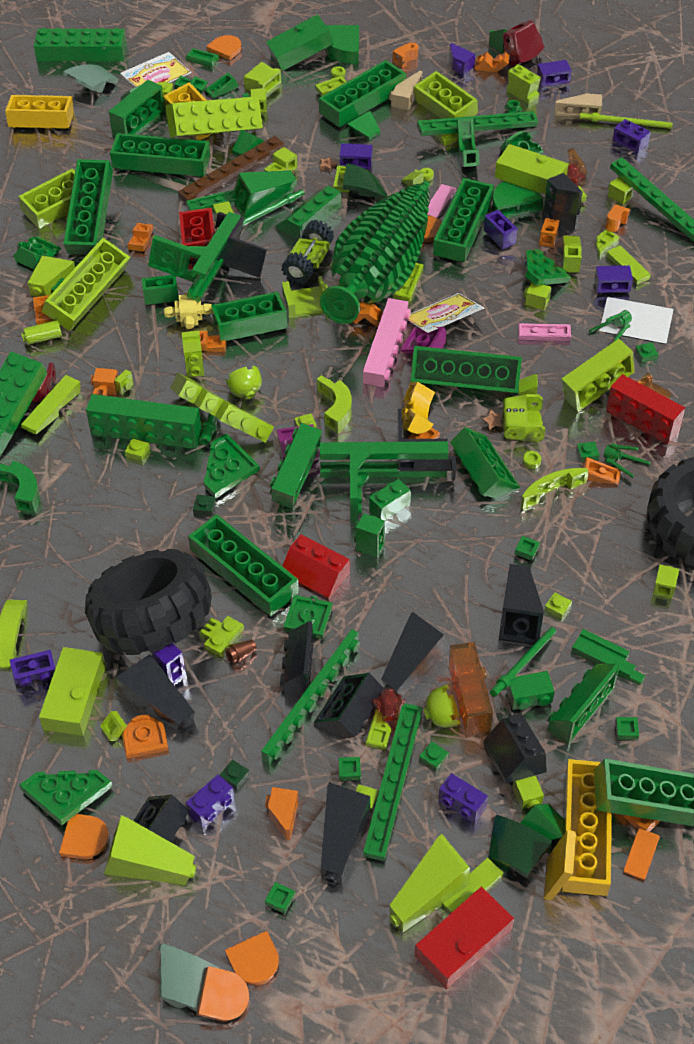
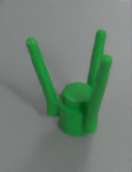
(621, 320)
(613, 453)

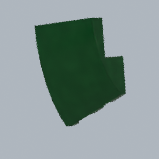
(363, 181)
(516, 846)

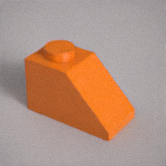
(282, 809)

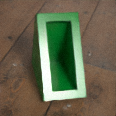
(246, 142)

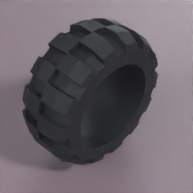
(665, 518)
(148, 601)

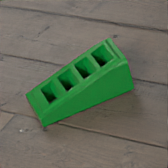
(225, 84)

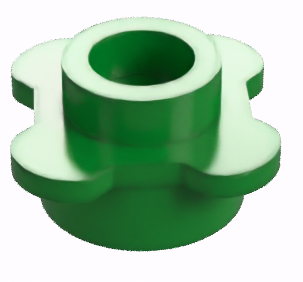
(513, 106)

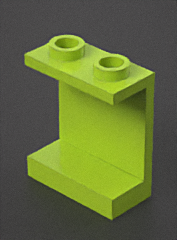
(303, 301)

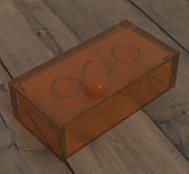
(470, 689)

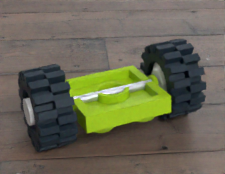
(308, 252)

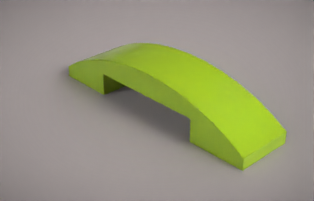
(572, 477)
(10, 621)

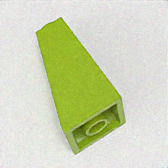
(147, 856)
(433, 882)

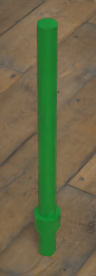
(288, 199)
(505, 680)

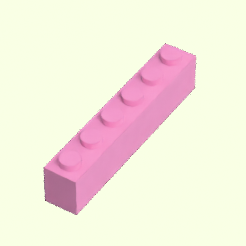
(386, 343)

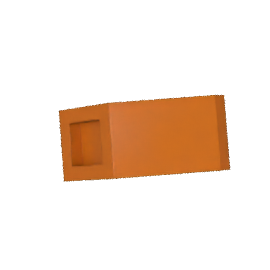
(488, 63)
(370, 312)

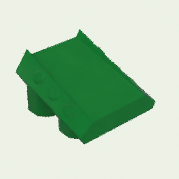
(522, 140)
(30, 252)

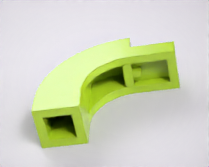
(340, 413)

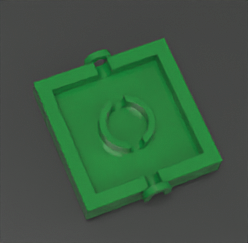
(304, 610)

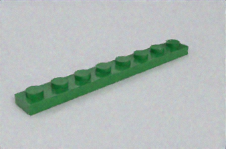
(481, 123)
(654, 196)
(308, 700)
(393, 782)

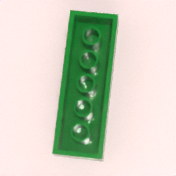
(80, 44)
(360, 93)
(160, 154)
(88, 206)
(463, 220)
(466, 369)
(18, 385)
(144, 421)
(243, 565)
(644, 791)

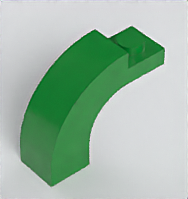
(466, 143)
(28, 493)

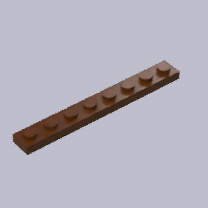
(231, 169)

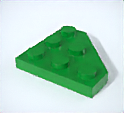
(542, 269)
(227, 466)
(66, 792)

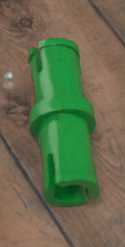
(209, 427)

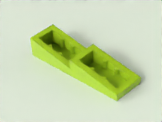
(54, 401)

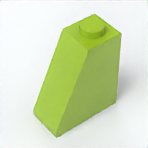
(47, 274)

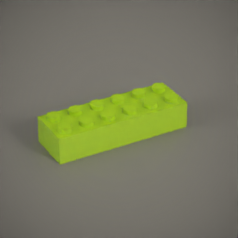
(213, 117)
(86, 284)

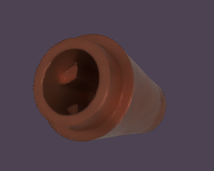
(239, 651)

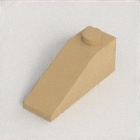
(403, 94)
(579, 104)

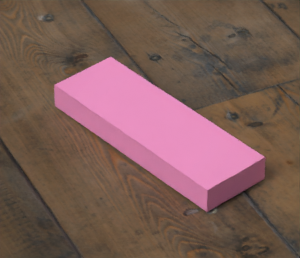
(441, 200)
(544, 332)

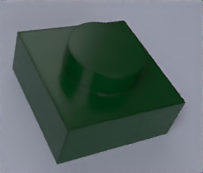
(204, 505)
(235, 774)

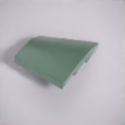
(91, 76)
(181, 977)

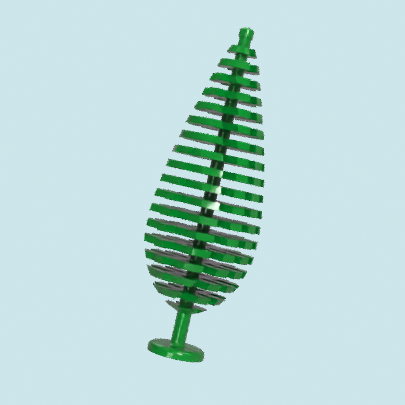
(377, 252)

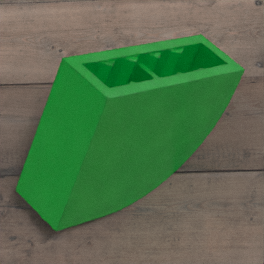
(345, 43)
(515, 200)

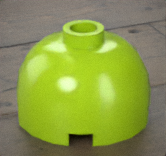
(244, 382)
(442, 708)

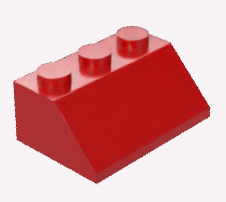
(196, 227)
(316, 566)

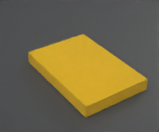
(560, 865)

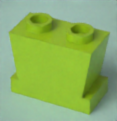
(262, 77)
(523, 84)
(192, 353)

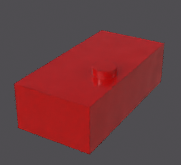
(463, 937)

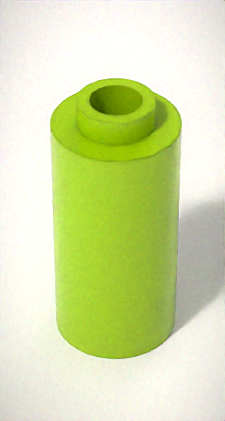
(41, 332)

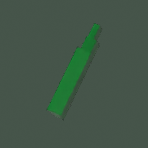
(605, 652)

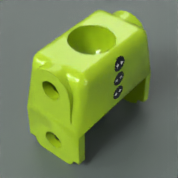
(522, 419)

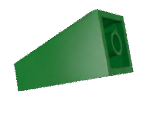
(261, 189)

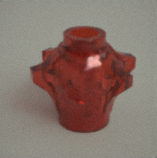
(575, 174)
(389, 705)

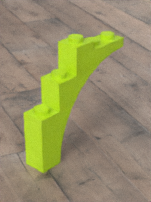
(220, 408)

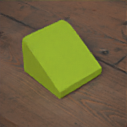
(413, 178)
(528, 385)

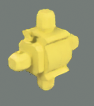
(187, 311)

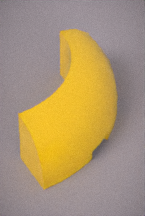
(416, 408)

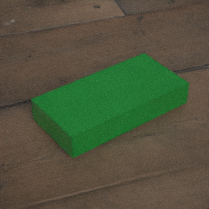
(202, 57)

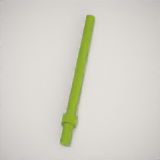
(595, 117)

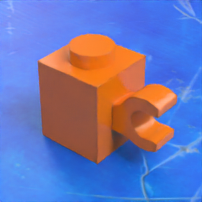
(104, 381)

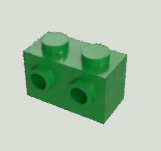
(160, 289)
(389, 500)
(370, 535)
(530, 690)

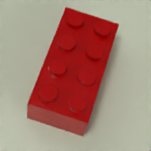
(645, 409)

